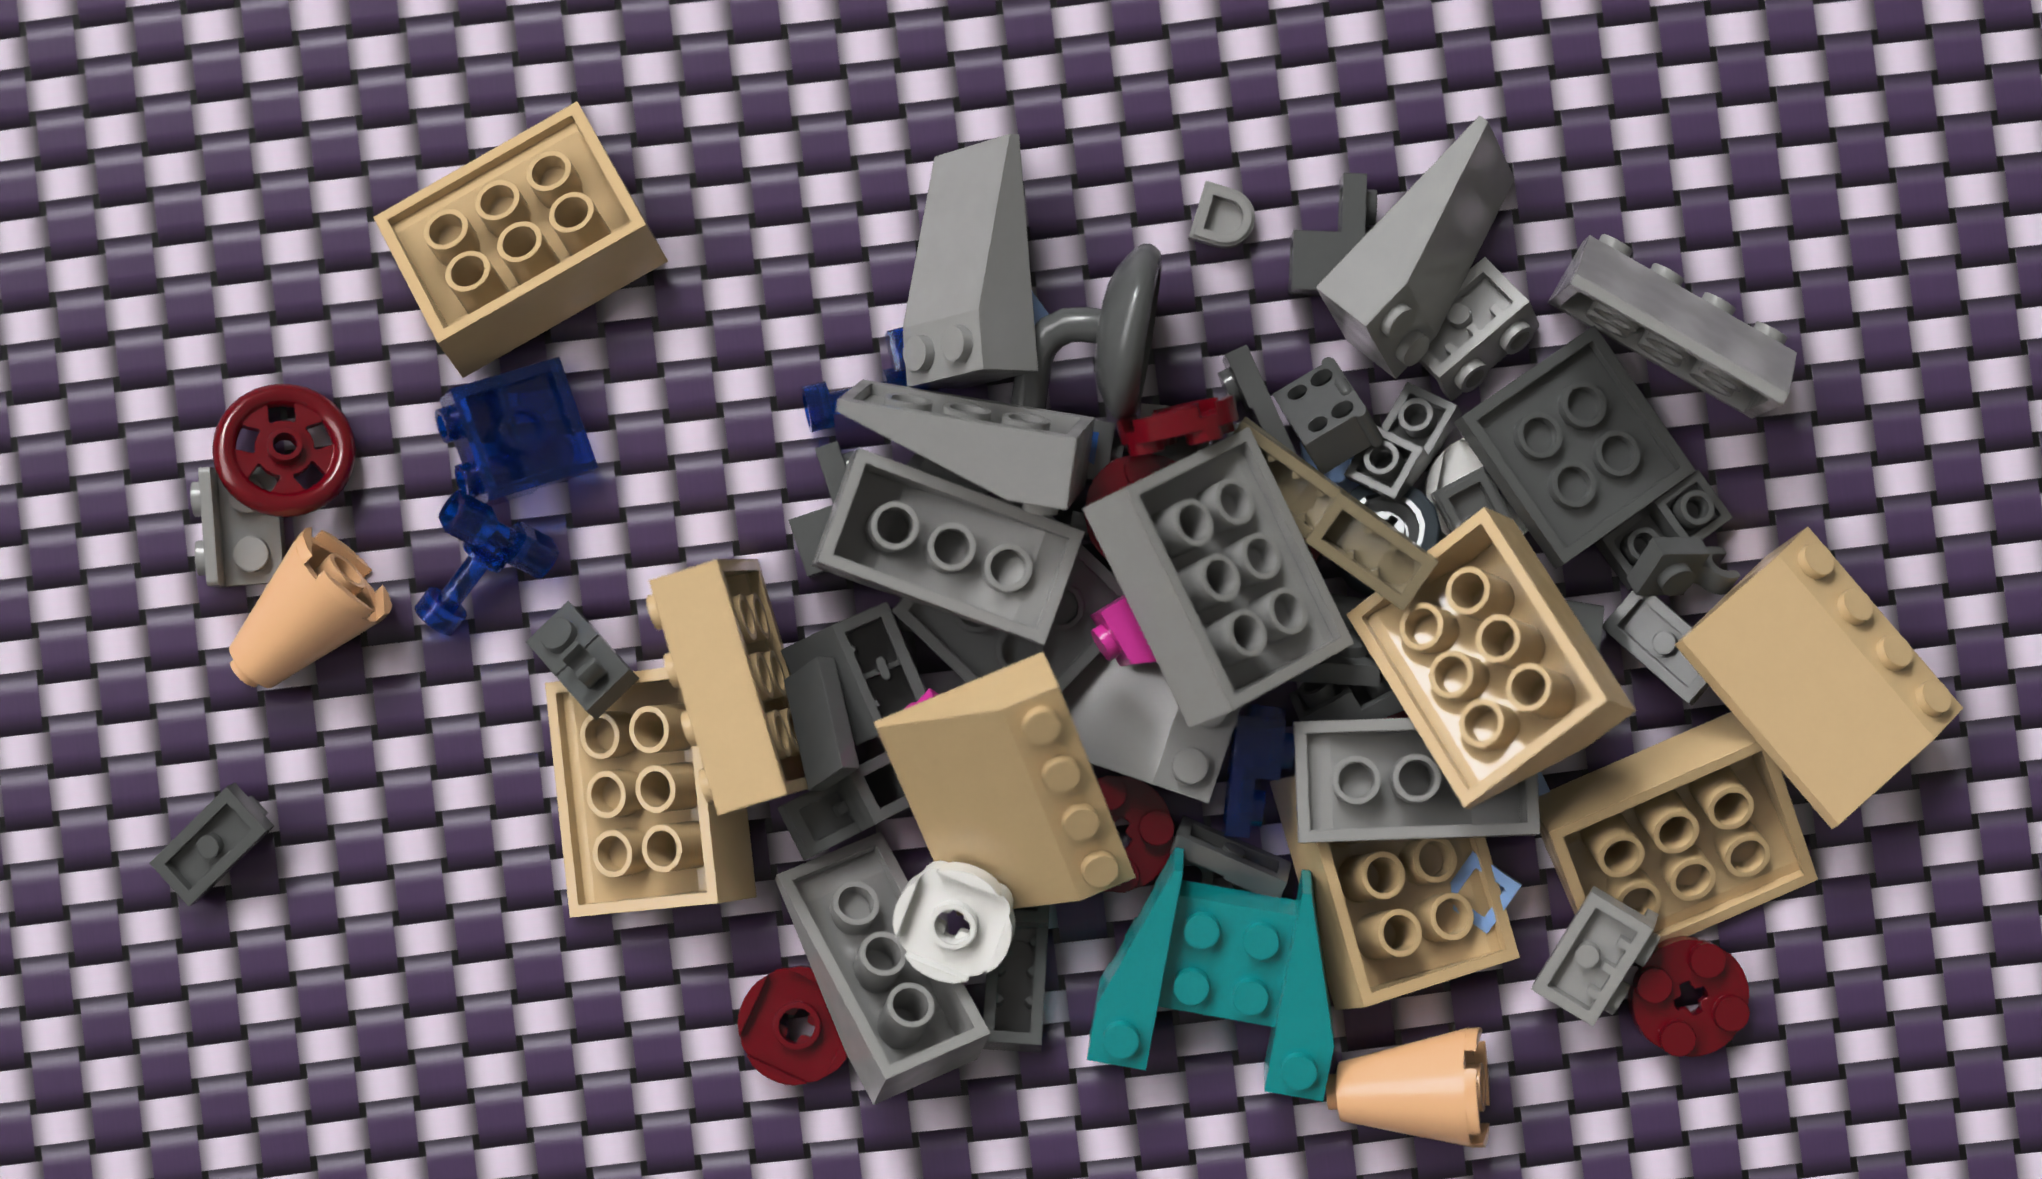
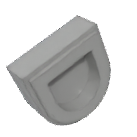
(1222, 217)

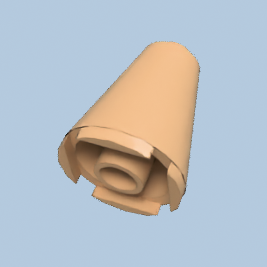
(306, 610)
(1418, 1089)

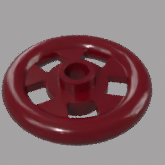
(287, 496)

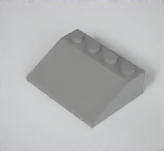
(1676, 328)
(1218, 577)

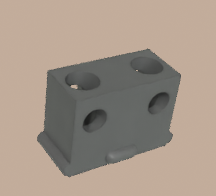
(1328, 416)

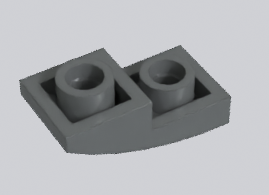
(1410, 441)
(1682, 511)
(1344, 702)

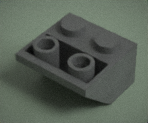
(871, 665)

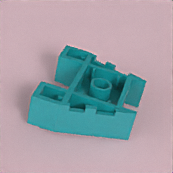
(1225, 959)

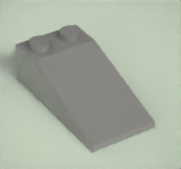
(1412, 263)
(971, 273)
(1001, 446)
(947, 547)
(1138, 730)
(1385, 785)
(886, 1012)

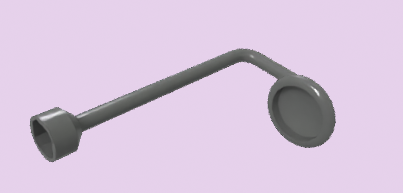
(1122, 354)

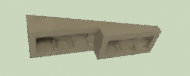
(1344, 526)

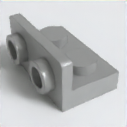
(1479, 330)
(237, 542)
(1595, 955)

